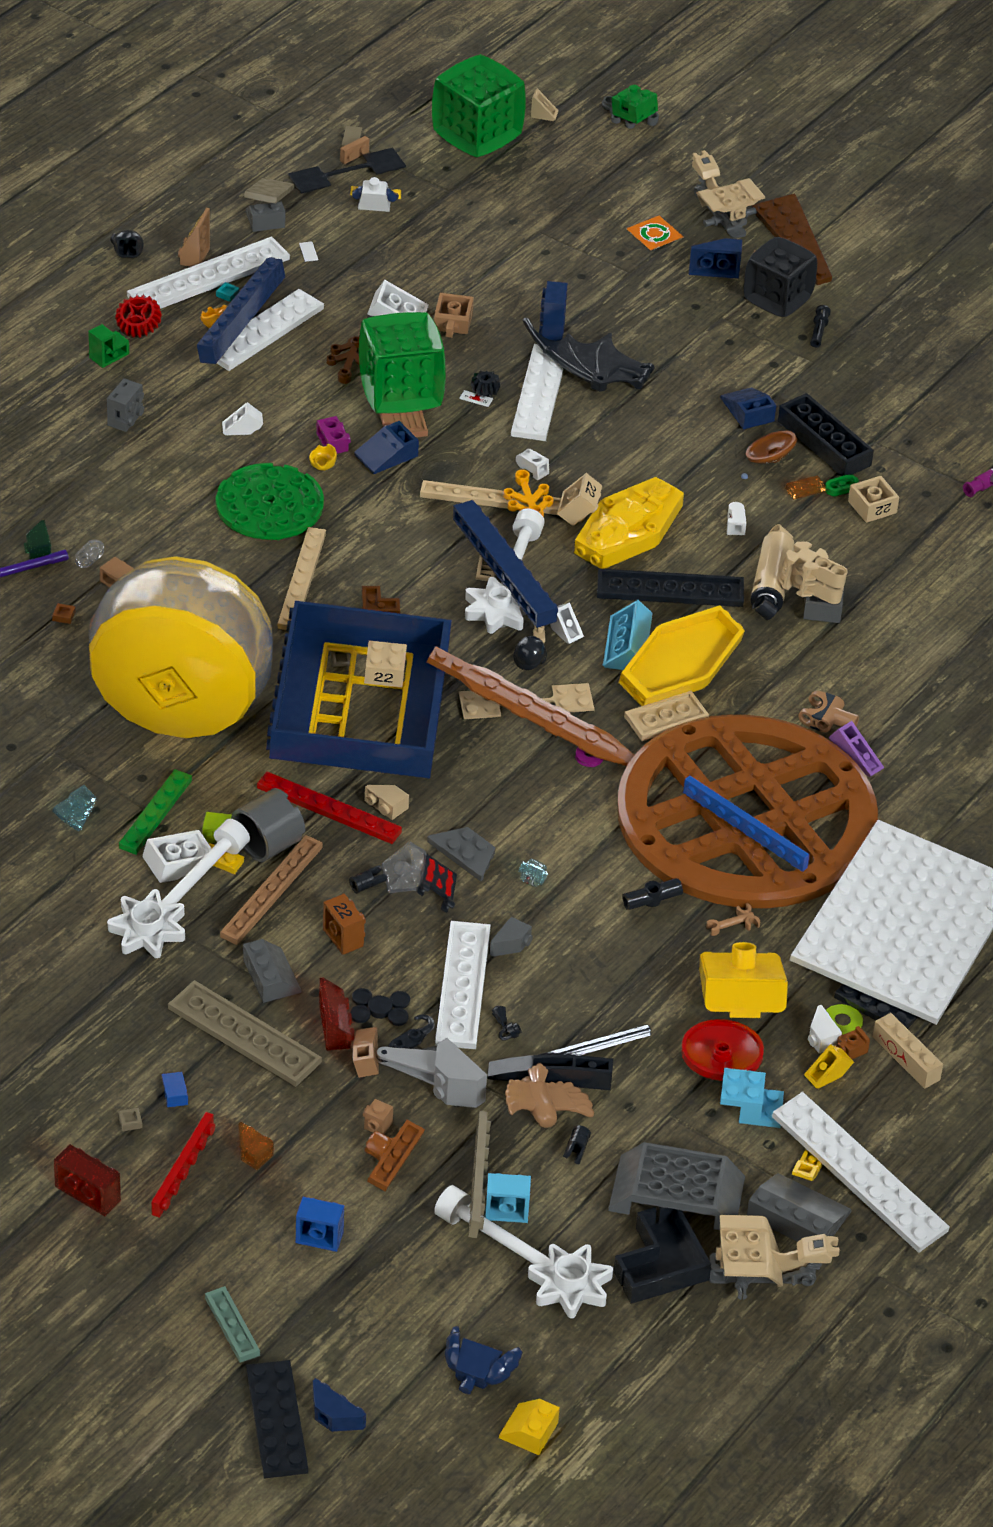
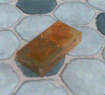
(805, 487)

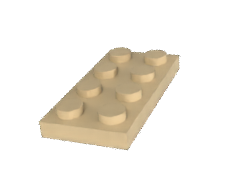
(664, 714)

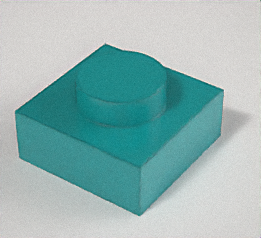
(227, 292)

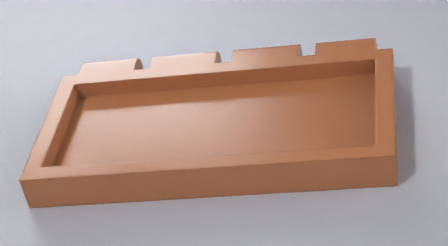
(411, 420)

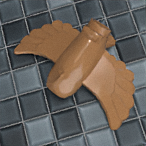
(545, 1098)

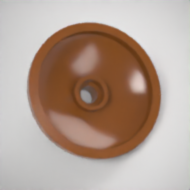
(771, 447)

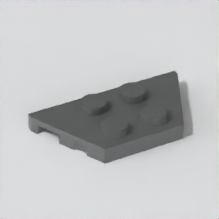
(465, 849)

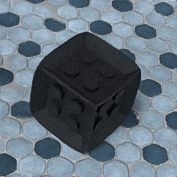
(780, 276)

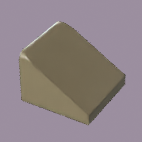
(339, 659)

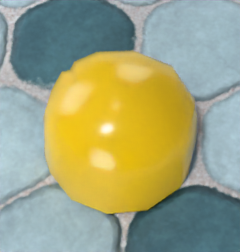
(323, 457)

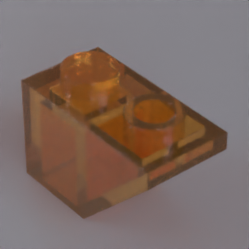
(254, 1147)

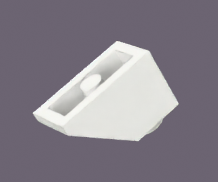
(243, 421)
(567, 624)
(823, 1030)

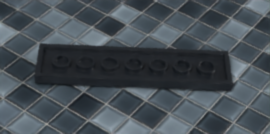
(670, 587)

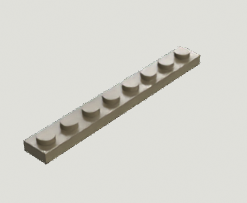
(479, 1179)

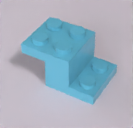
(747, 1091)

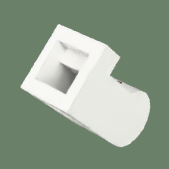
(534, 463)
(736, 519)

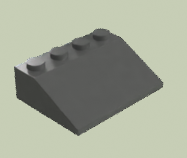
(796, 1209)

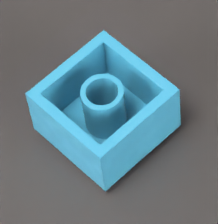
(508, 1198)

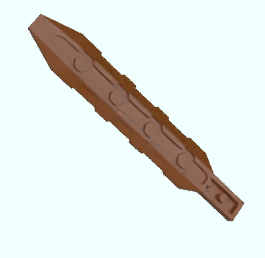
(529, 706)

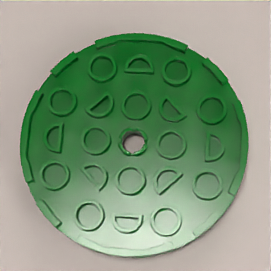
(245, 508)

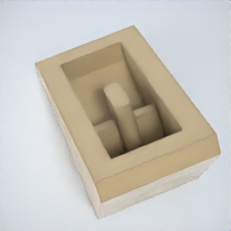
(542, 107)

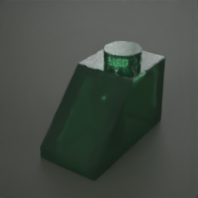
(37, 541)

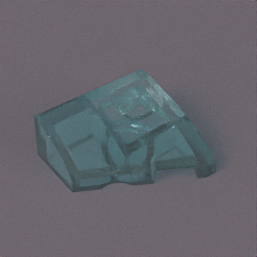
(76, 807)

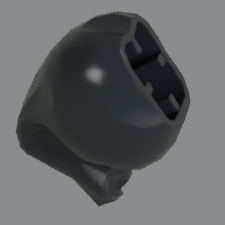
(127, 244)

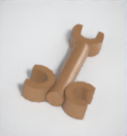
(742, 916)

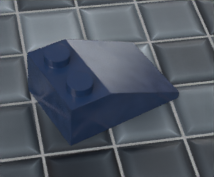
(716, 258)

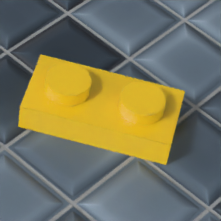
(229, 862)

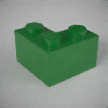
(106, 346)

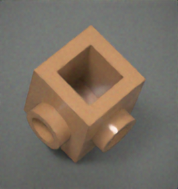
(378, 1116)

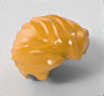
(212, 315)

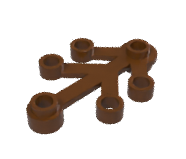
(344, 374)

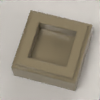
(130, 1119)

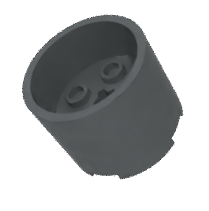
(270, 824)

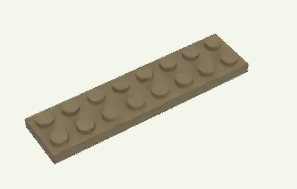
(245, 1033)

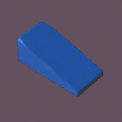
(175, 1089)

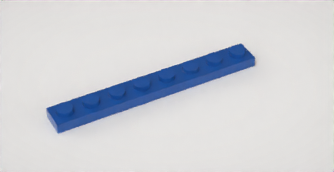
(746, 823)

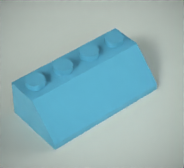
(626, 634)

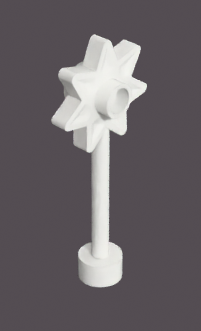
(495, 602)
(155, 921)
(562, 1276)

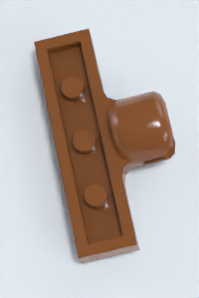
(391, 1152)

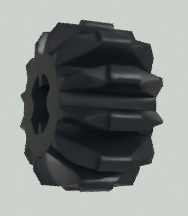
(485, 383)

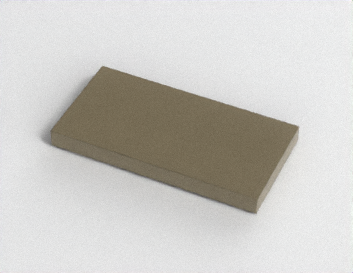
(269, 190)

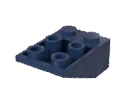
(750, 407)
(388, 448)

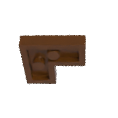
(372, 600)

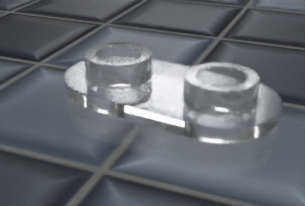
(89, 553)

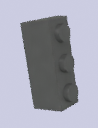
(269, 970)

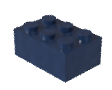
(553, 310)

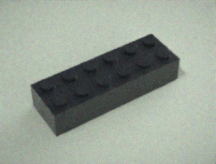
(825, 435)

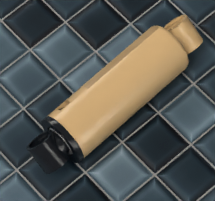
(767, 590)

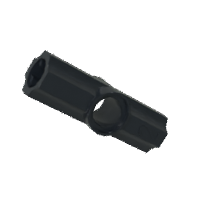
(652, 894)

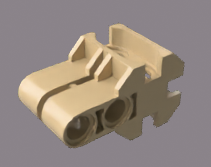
(813, 573)

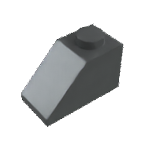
(511, 938)

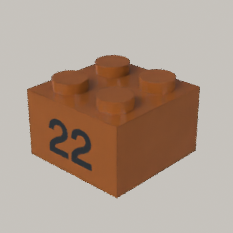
(343, 923)

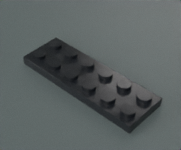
(277, 1419)

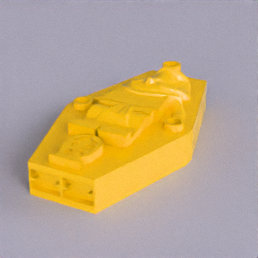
(629, 523)
(681, 655)

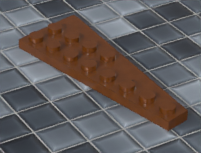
(787, 220)

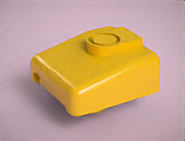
(743, 981)

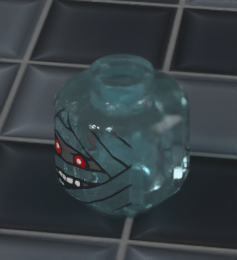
(533, 872)

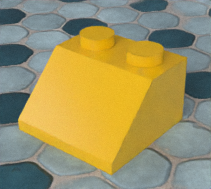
(531, 1425)

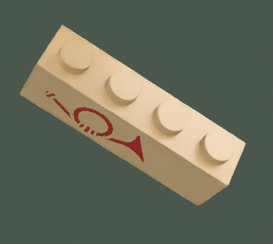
(907, 1050)

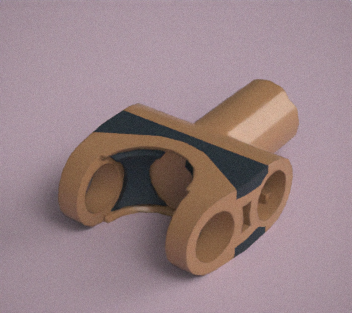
(827, 712)

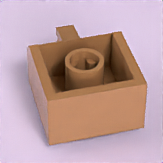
(454, 313)

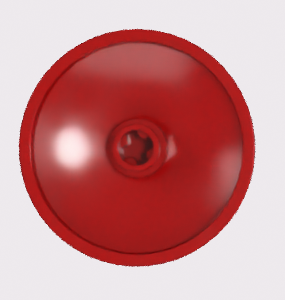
(721, 1045)

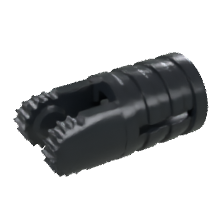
(366, 879)
(577, 1143)

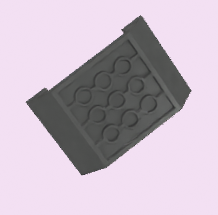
(677, 1181)

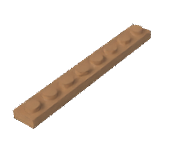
(271, 890)

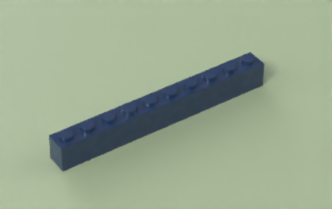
(241, 311)
(505, 563)

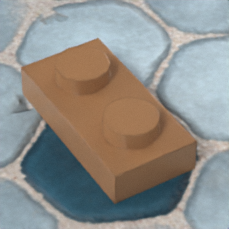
(354, 150)

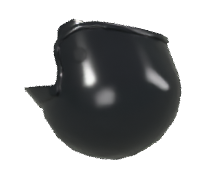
(529, 653)

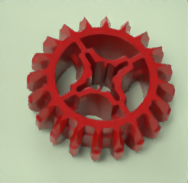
(137, 320)

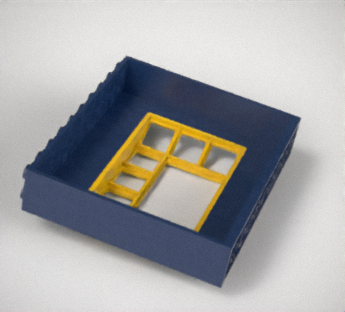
(327, 628)

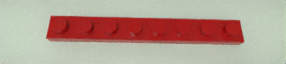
(332, 808)

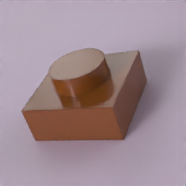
(63, 613)

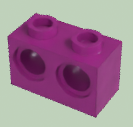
(332, 432)

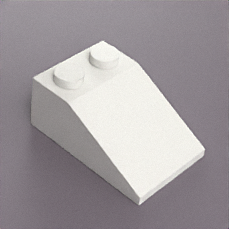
(391, 299)
(175, 854)

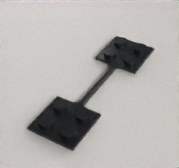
(314, 178)

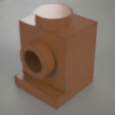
(854, 1043)

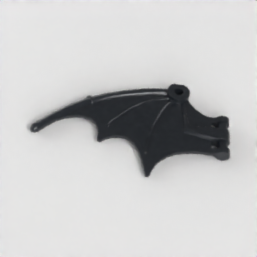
(593, 362)

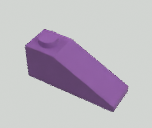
(855, 745)

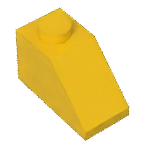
(829, 1066)

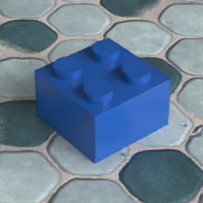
(320, 1224)

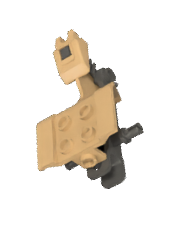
(725, 202)
(752, 1255)

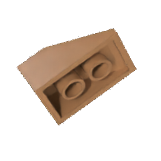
(197, 243)

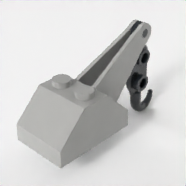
(451, 1072)

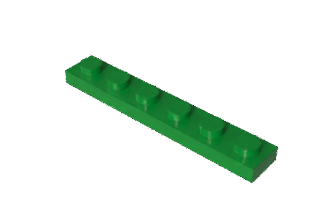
(155, 812)

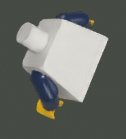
(375, 195)

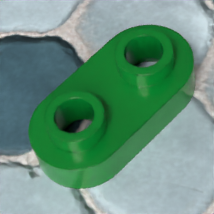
(840, 485)

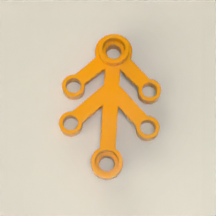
(522, 480)

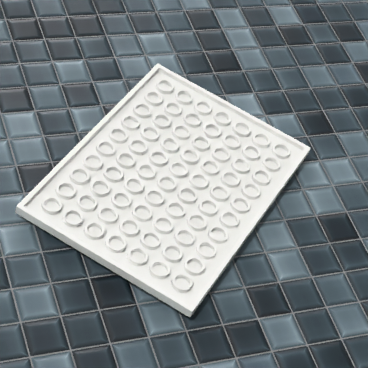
(902, 922)

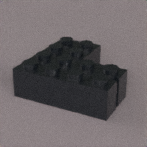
(668, 1260)

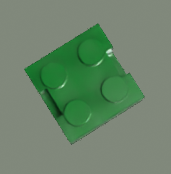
(634, 104)

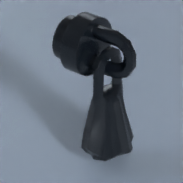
(499, 1013)

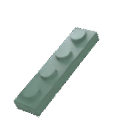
(232, 1324)

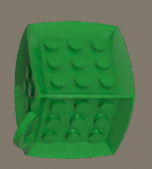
(478, 105)
(402, 362)

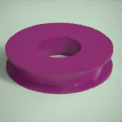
(585, 760)

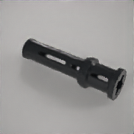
(821, 321)

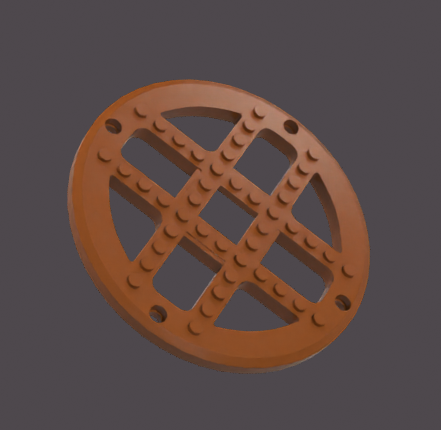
(770, 884)

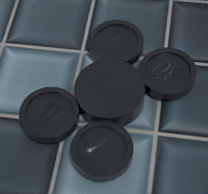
(380, 1007)

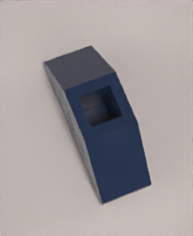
(335, 1410)

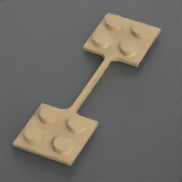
(569, 697)

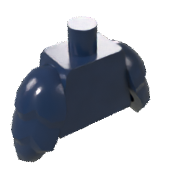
(478, 1363)

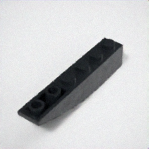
(580, 1070)

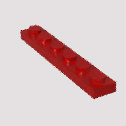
(181, 1167)

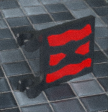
(439, 879)

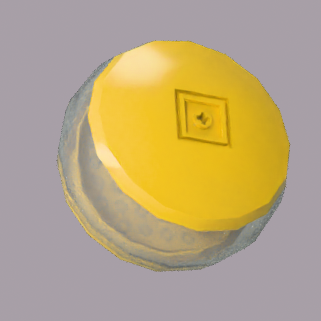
(183, 629)

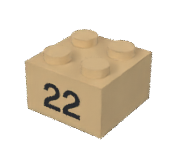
(579, 499)
(873, 499)
(385, 663)

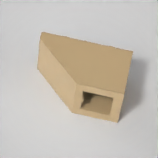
(387, 799)

